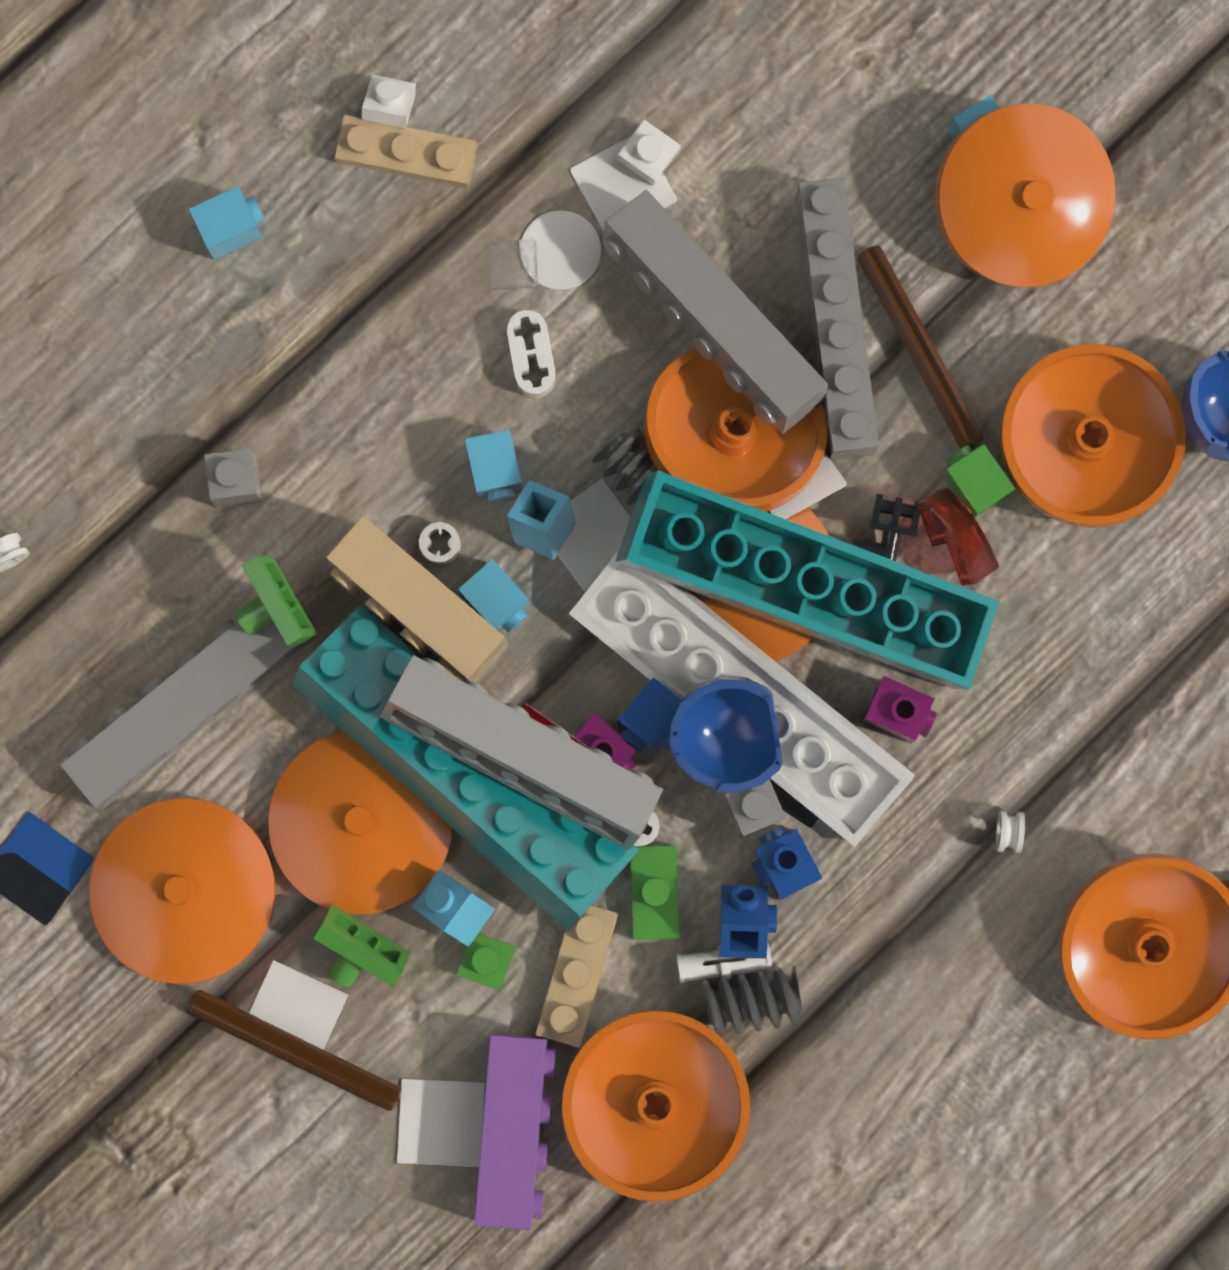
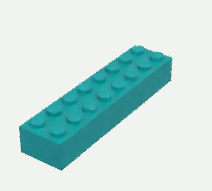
(806, 580)
(531, 844)

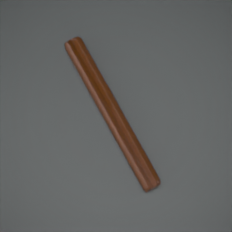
(920, 347)
(294, 1050)

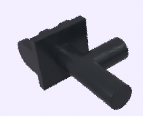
(891, 530)

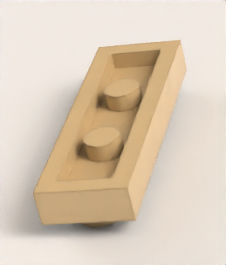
(406, 152)
(577, 977)

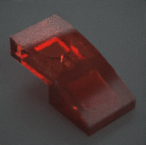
(953, 524)

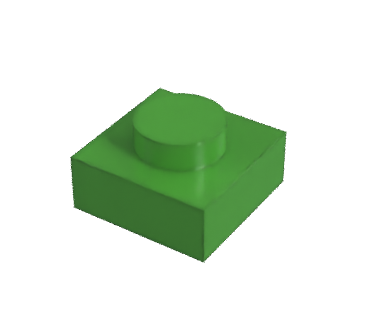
(486, 961)

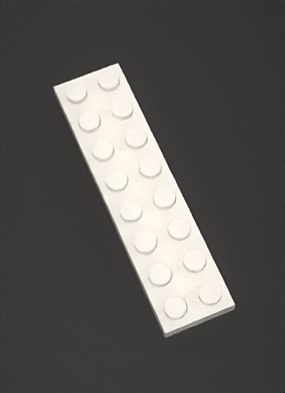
(685, 643)

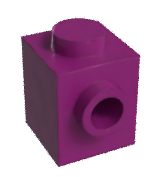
(900, 710)
(602, 737)

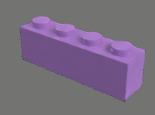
(512, 1132)

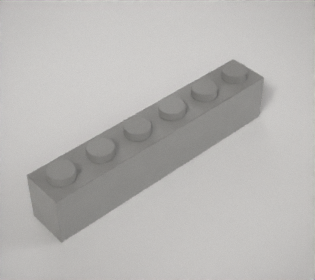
(713, 312)
(837, 317)
(174, 710)
(522, 752)

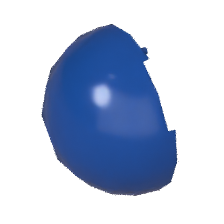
(1207, 406)
(727, 734)

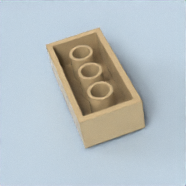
(415, 599)

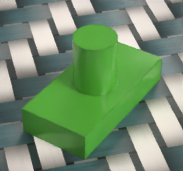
(274, 603)
(655, 893)
(359, 949)

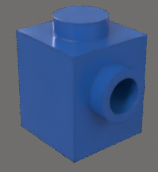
(648, 718)
(784, 862)
(745, 921)

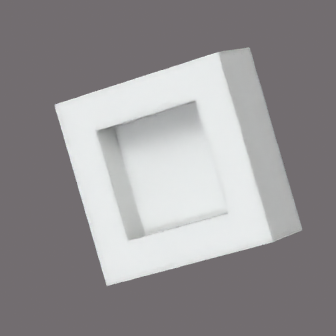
(388, 101)
(648, 152)

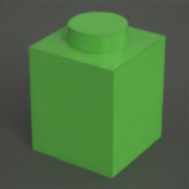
(977, 479)

